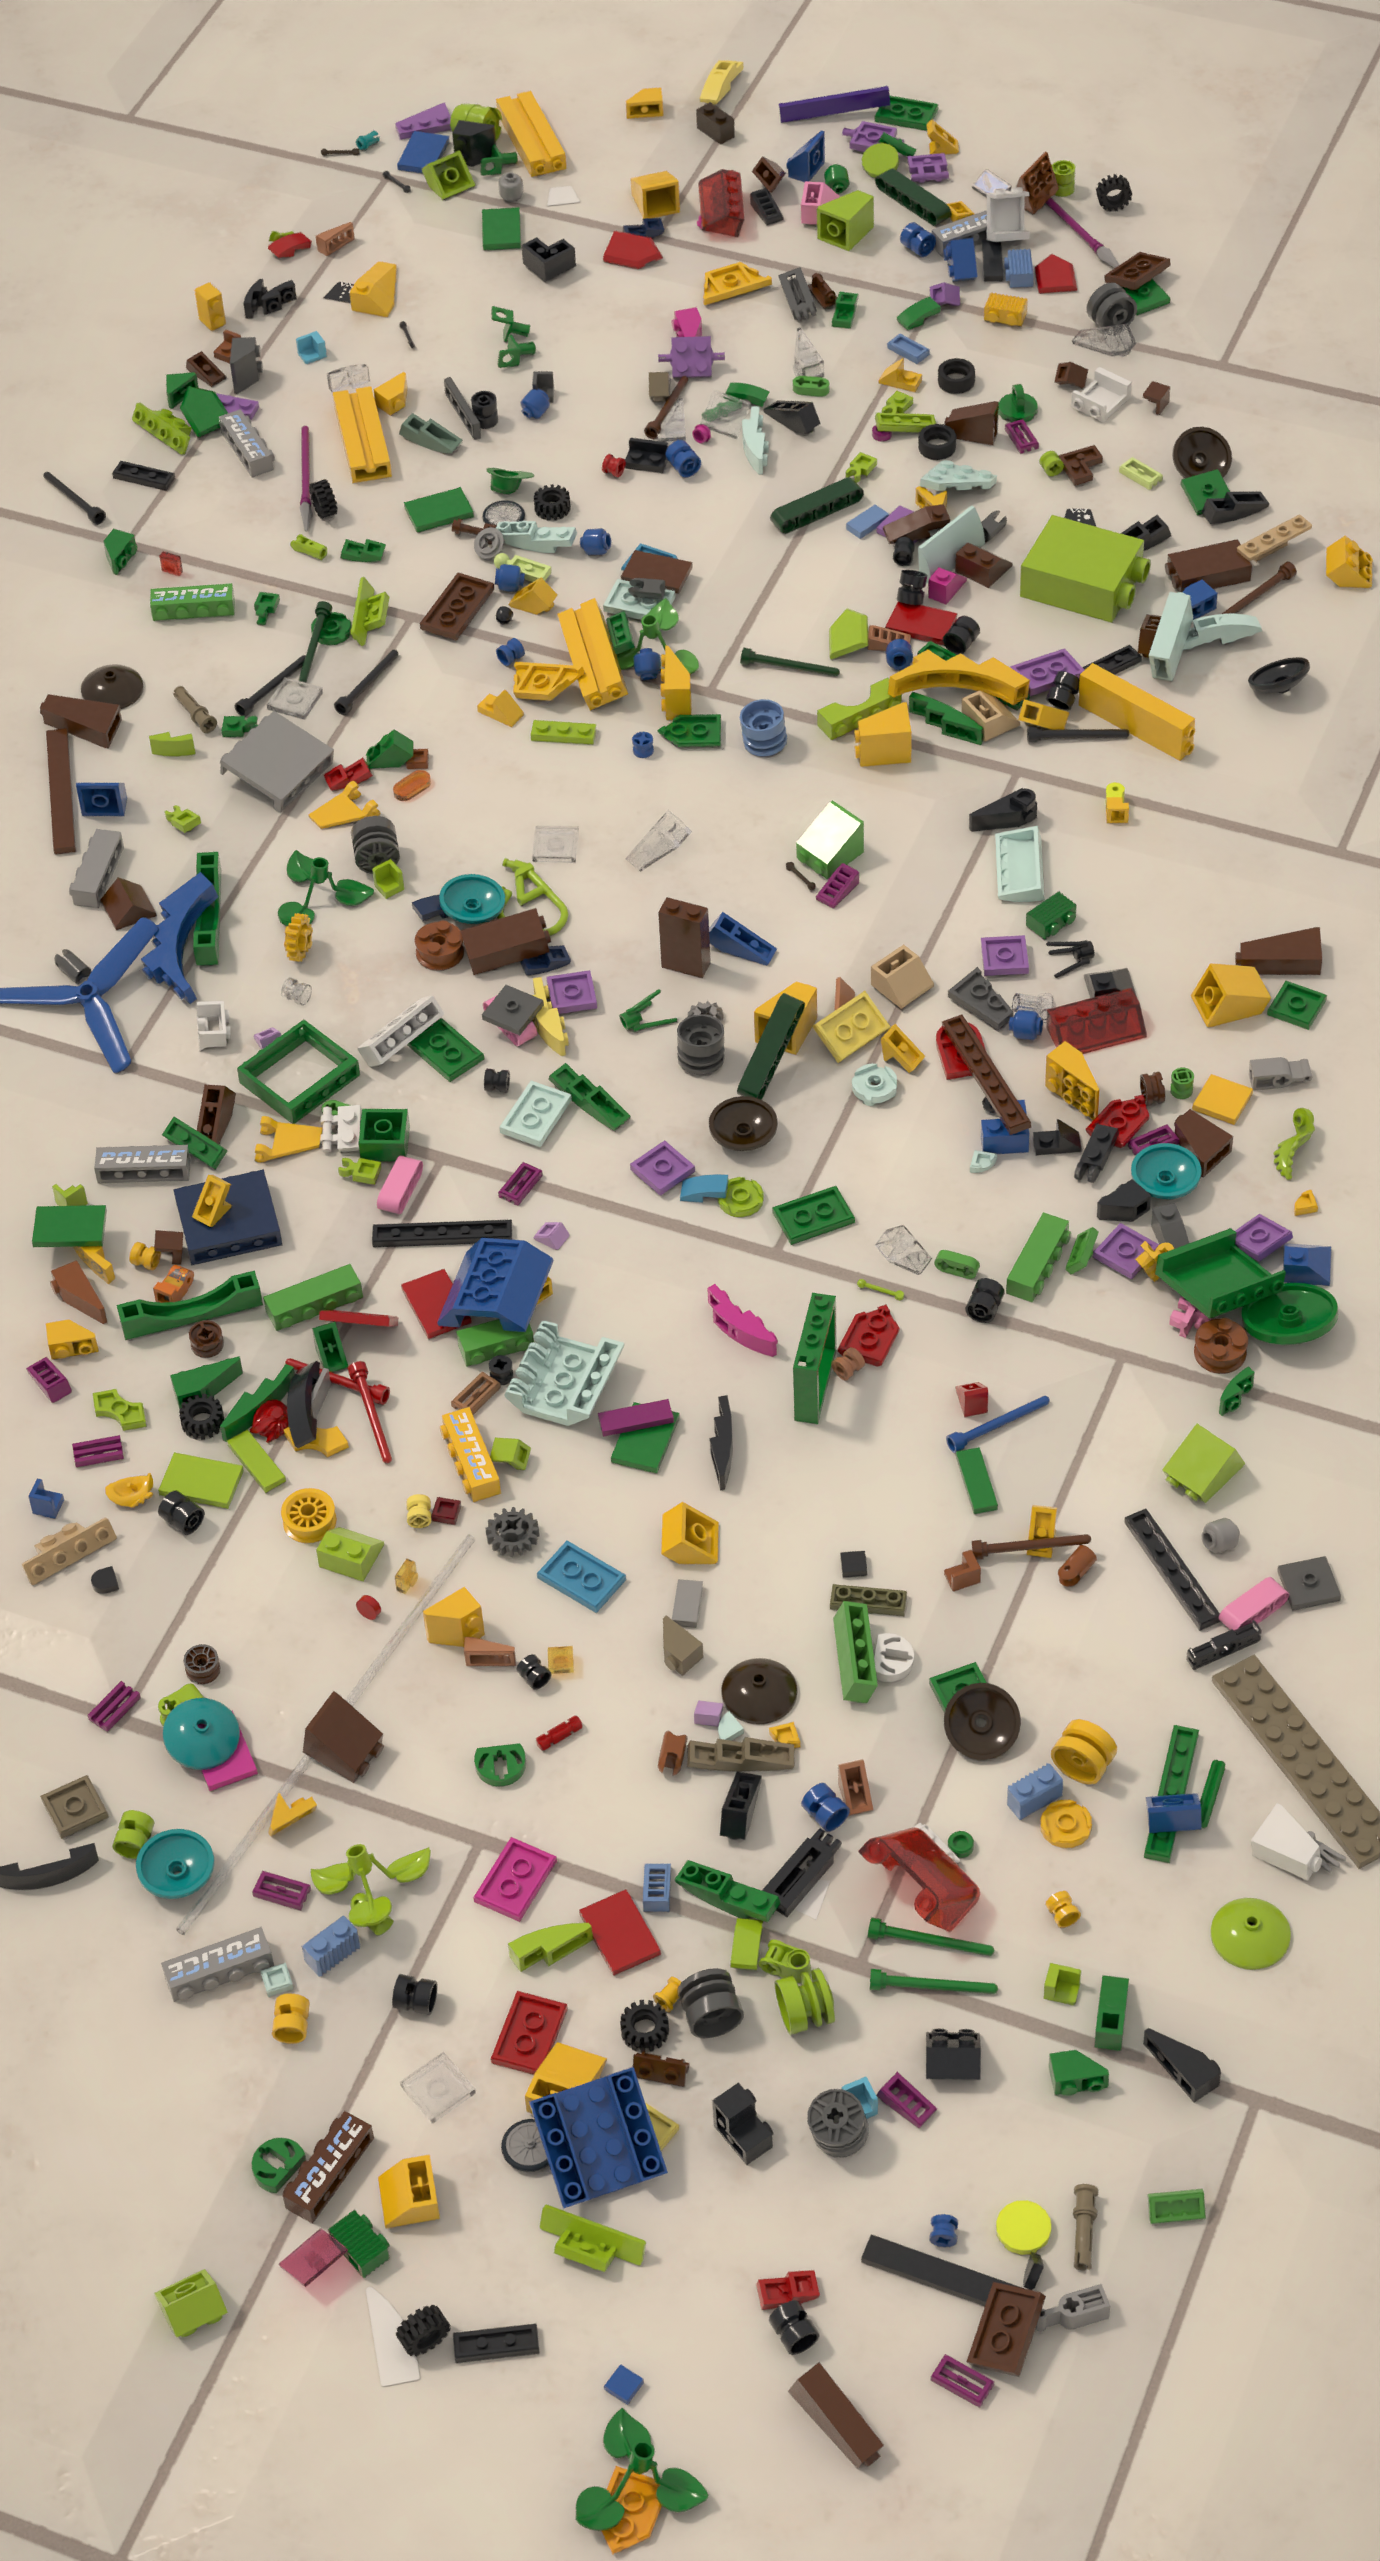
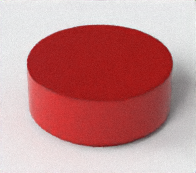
(368, 1607)

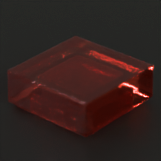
(171, 563)

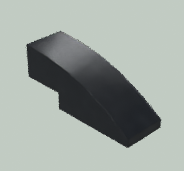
(1234, 506)
(1152, 532)

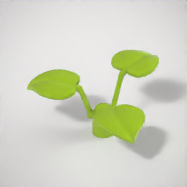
(370, 1912)

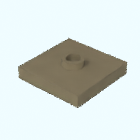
(74, 1806)

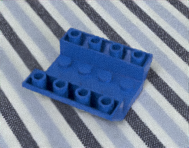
(498, 1282)
(598, 2137)

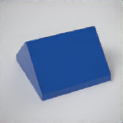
(1173, 1813)

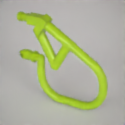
(522, 872)

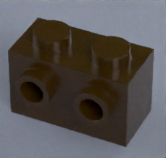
(715, 123)

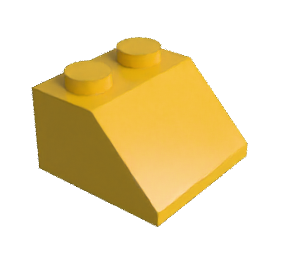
(689, 1536)
(454, 1619)

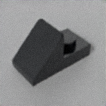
(1062, 1140)

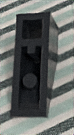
(794, 415)
(1000, 815)
(739, 1806)
(1186, 2065)

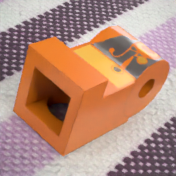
(174, 1285)

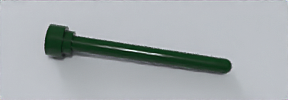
(323, 612)
(749, 656)

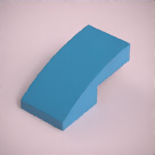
(698, 1187)

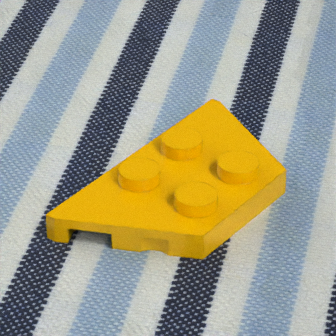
(732, 281)
(543, 680)

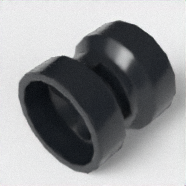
(903, 551)
(497, 1080)
(534, 1672)

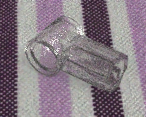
(1034, 1003)

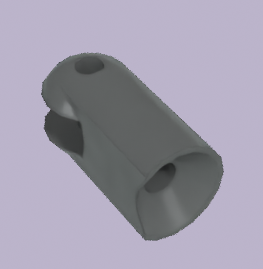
(991, 526)
(647, 588)
(72, 966)

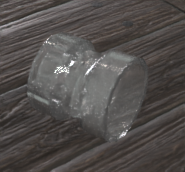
(298, 992)

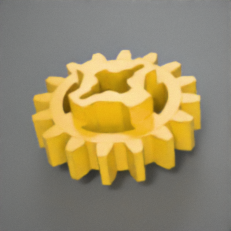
(298, 937)

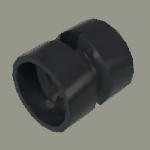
(485, 408)
(912, 594)
(961, 635)
(1063, 693)
(984, 1300)
(181, 1512)
(423, 1998)
(796, 2330)

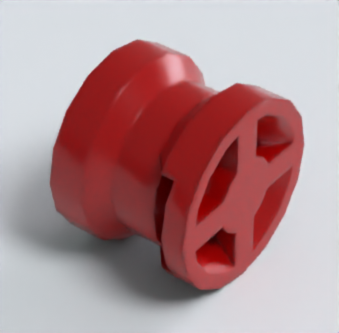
(613, 465)

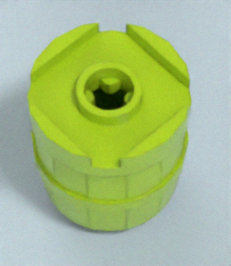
(477, 114)

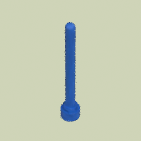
(958, 1441)

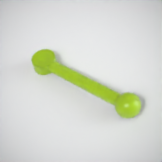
(899, 1295)

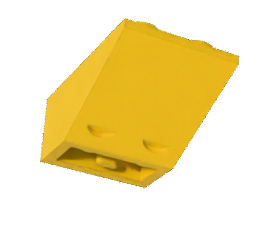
(674, 686)
(1072, 1080)
(562, 2070)

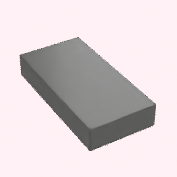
(687, 1602)

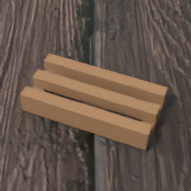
(479, 1396)

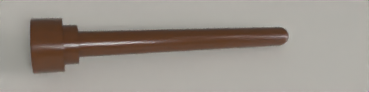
(654, 427)
(1285, 571)
(982, 1549)

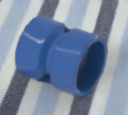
(918, 239)
(683, 458)
(825, 1807)

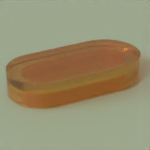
(411, 785)

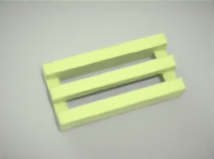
(1139, 474)

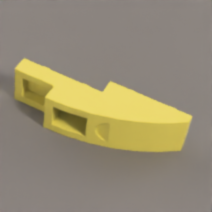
(719, 80)
(548, 1022)

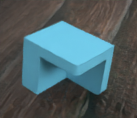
(311, 347)
(865, 2094)

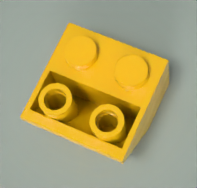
(1348, 564)
(408, 2192)

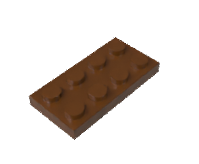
(457, 606)

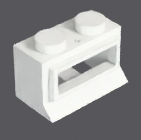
(212, 1011)

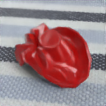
(270, 1420)

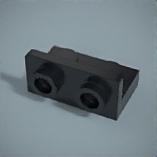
(646, 455)

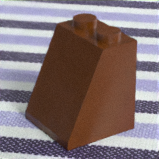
(342, 1738)

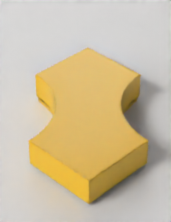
(327, 1441)

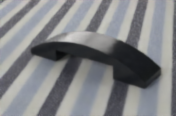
(301, 1423)
(49, 1874)

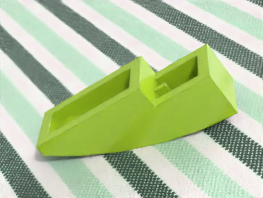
(549, 1944)

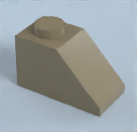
(659, 386)
(680, 1647)

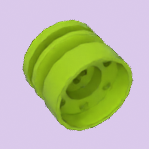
(804, 2001)

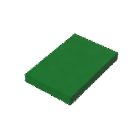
(907, 113)
(501, 228)
(438, 509)
(446, 1050)
(813, 1215)
(69, 1226)
(644, 1447)

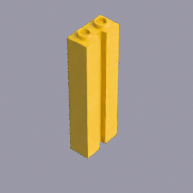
(531, 134)
(362, 435)
(593, 650)
(1136, 711)

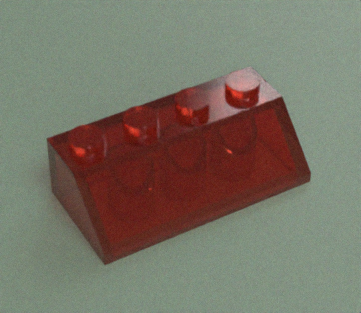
(722, 203)
(1097, 1021)

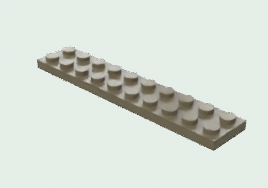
(1303, 1758)

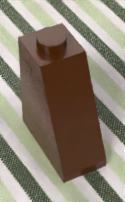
(975, 422)
(1203, 1139)

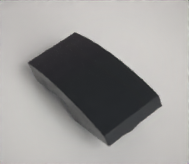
(281, 294)
(253, 298)

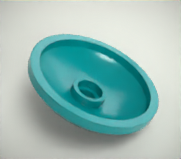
(472, 898)
(1166, 1170)
(201, 1747)
(174, 1852)

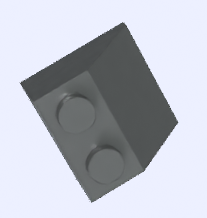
(245, 363)

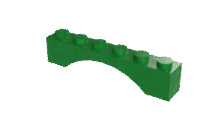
(208, 923)
(147, 1317)

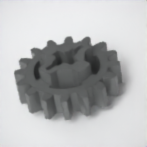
(512, 1531)

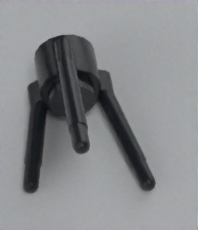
(1081, 950)

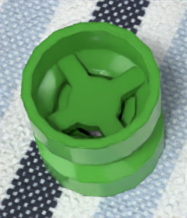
(1182, 1083)

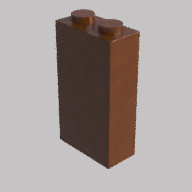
(1215, 564)
(684, 937)
(506, 941)

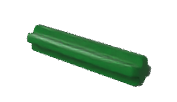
(1211, 1790)

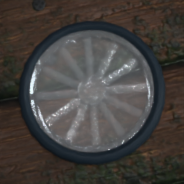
(503, 511)

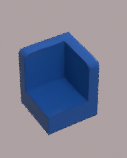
(45, 1502)

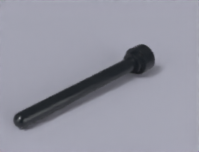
(95, 514)
(344, 704)
(245, 706)
(1035, 733)

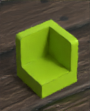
(388, 879)
(70, 1197)
(511, 1452)
(1062, 1984)

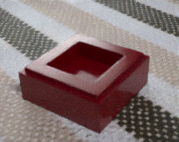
(446, 1510)

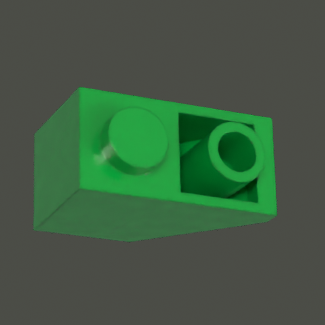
(119, 549)
(390, 752)
(1076, 2073)

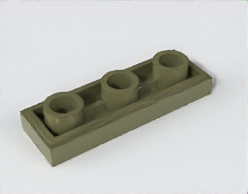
(877, 1599)

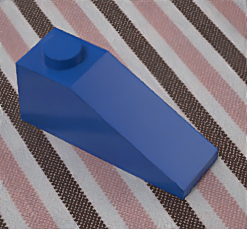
(1202, 598)
(737, 940)

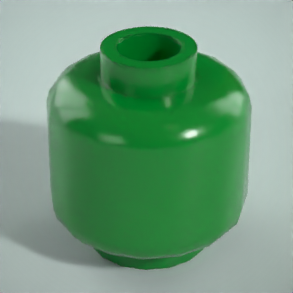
(837, 178)

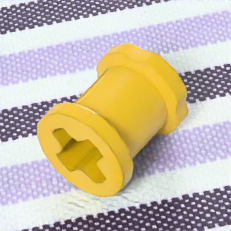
(668, 1994)

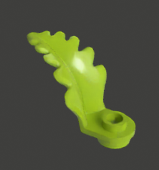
(1303, 1122)

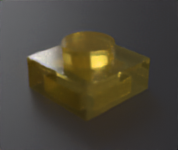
(406, 1576)
(560, 1659)

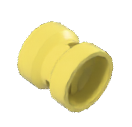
(419, 1513)

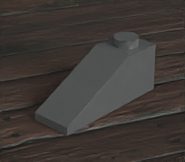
(1169, 1225)

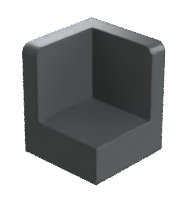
(544, 381)

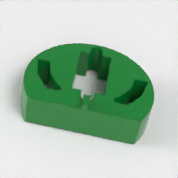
(491, 1754)
(268, 2176)

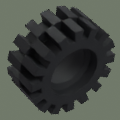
(1109, 185)
(323, 498)
(552, 510)
(199, 1406)
(644, 2012)
(423, 2330)

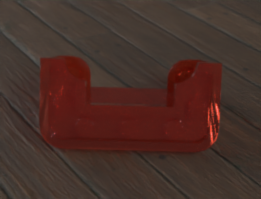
(946, 1888)

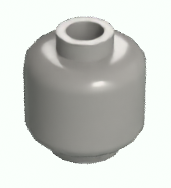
(510, 187)
(1220, 1535)

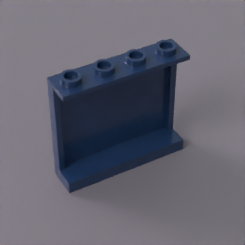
(243, 1229)

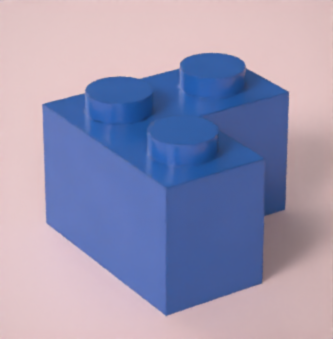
(961, 259)
(998, 1140)

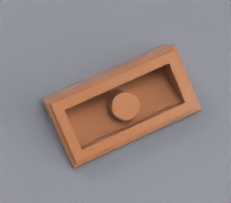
(843, 993)

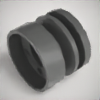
(374, 842)
(700, 1044)
(710, 2003)
(843, 2137)

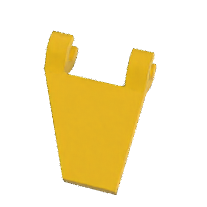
(342, 809)
(287, 1140)

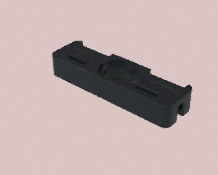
(1224, 1645)

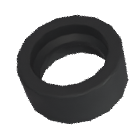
(955, 385)
(937, 431)

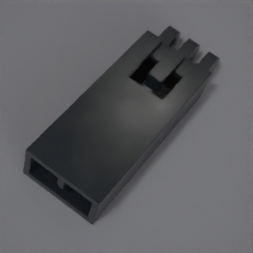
(793, 1883)

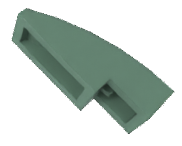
(429, 434)

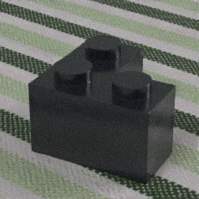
(548, 260)
(738, 2123)

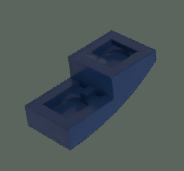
(650, 228)
(428, 908)
(552, 960)

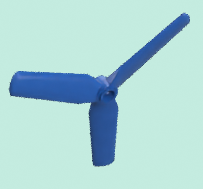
(102, 978)

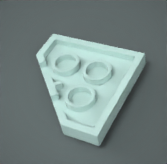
(962, 477)

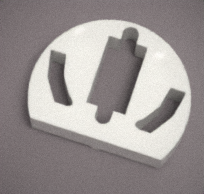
(893, 1646)

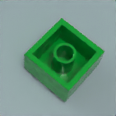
(384, 1134)

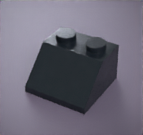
(473, 141)

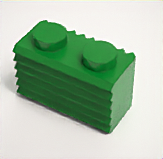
(1051, 915)
(364, 2247)

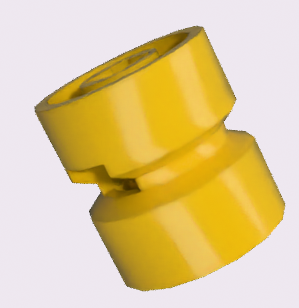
(290, 2018)

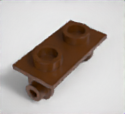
(822, 291)
(655, 2069)

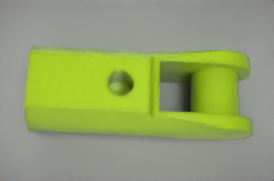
(309, 547)

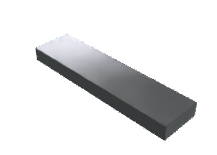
(462, 408)

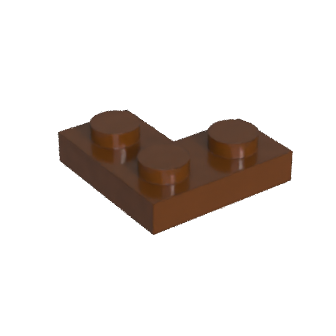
(1077, 464)

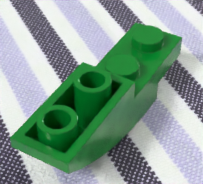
(725, 1894)

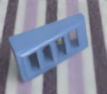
(656, 1904)

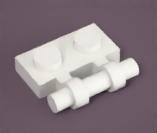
(348, 1128)

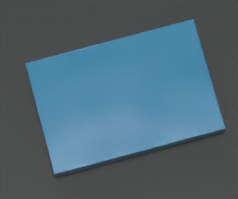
(581, 1576)

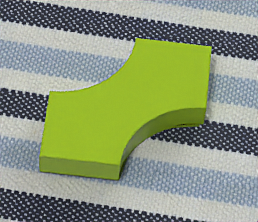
(126, 1413)

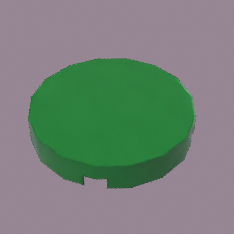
(335, 629)

